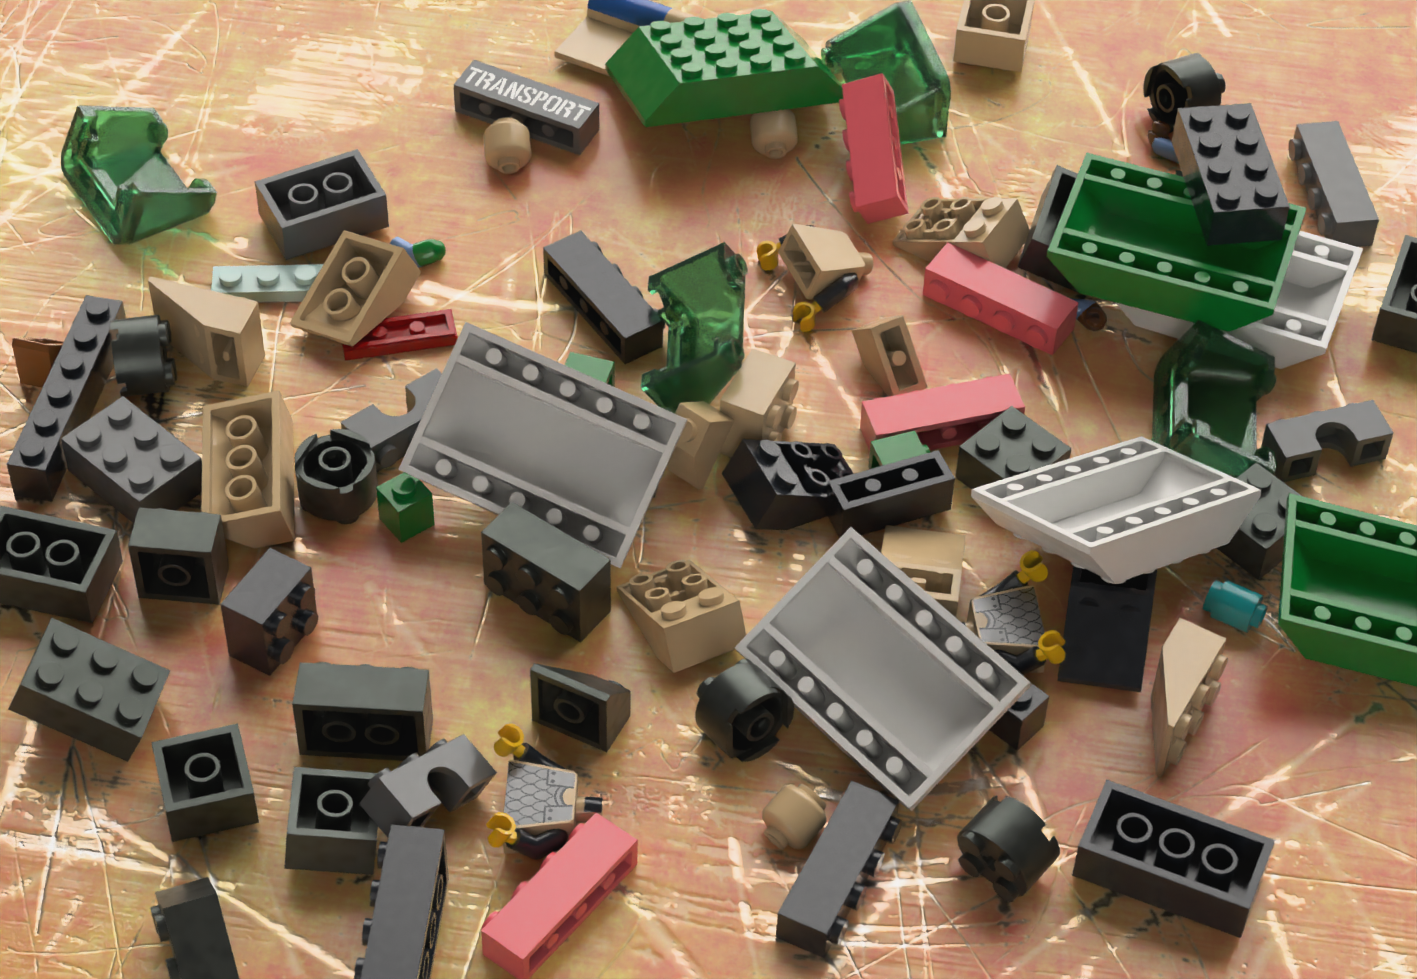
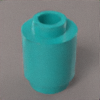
(1235, 605)

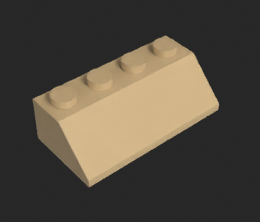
(249, 469)

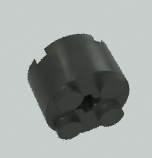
(1182, 84)
(142, 355)
(336, 475)
(743, 710)
(1007, 847)

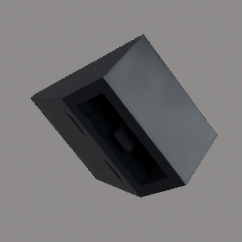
(783, 480)
(1107, 631)

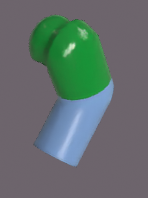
(422, 252)

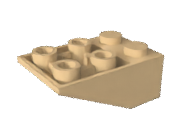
(984, 227)
(211, 329)
(929, 559)
(684, 614)
(1183, 684)

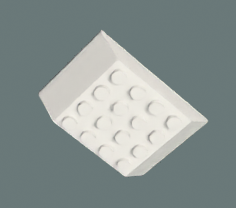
(1305, 308)
(544, 438)
(1121, 508)
(882, 668)

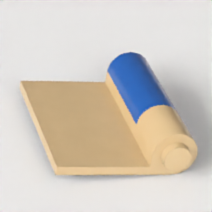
(608, 27)

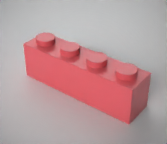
(874, 149)
(1000, 298)
(940, 414)
(558, 896)

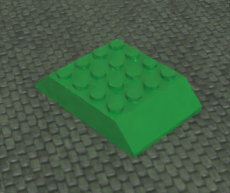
(719, 69)
(1139, 243)
(1350, 589)

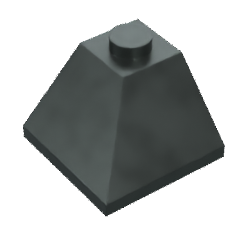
(579, 705)

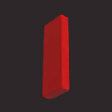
(405, 335)

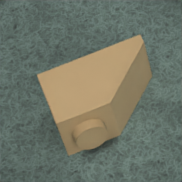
(890, 355)
(699, 442)

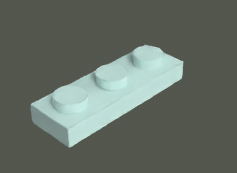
(265, 282)

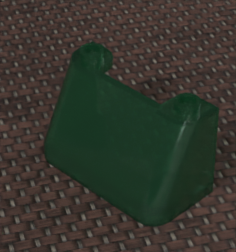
(901, 49)
(123, 177)
(705, 324)
(1209, 400)

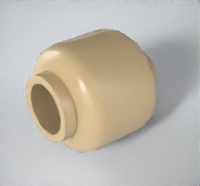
(774, 132)
(507, 145)
(794, 817)

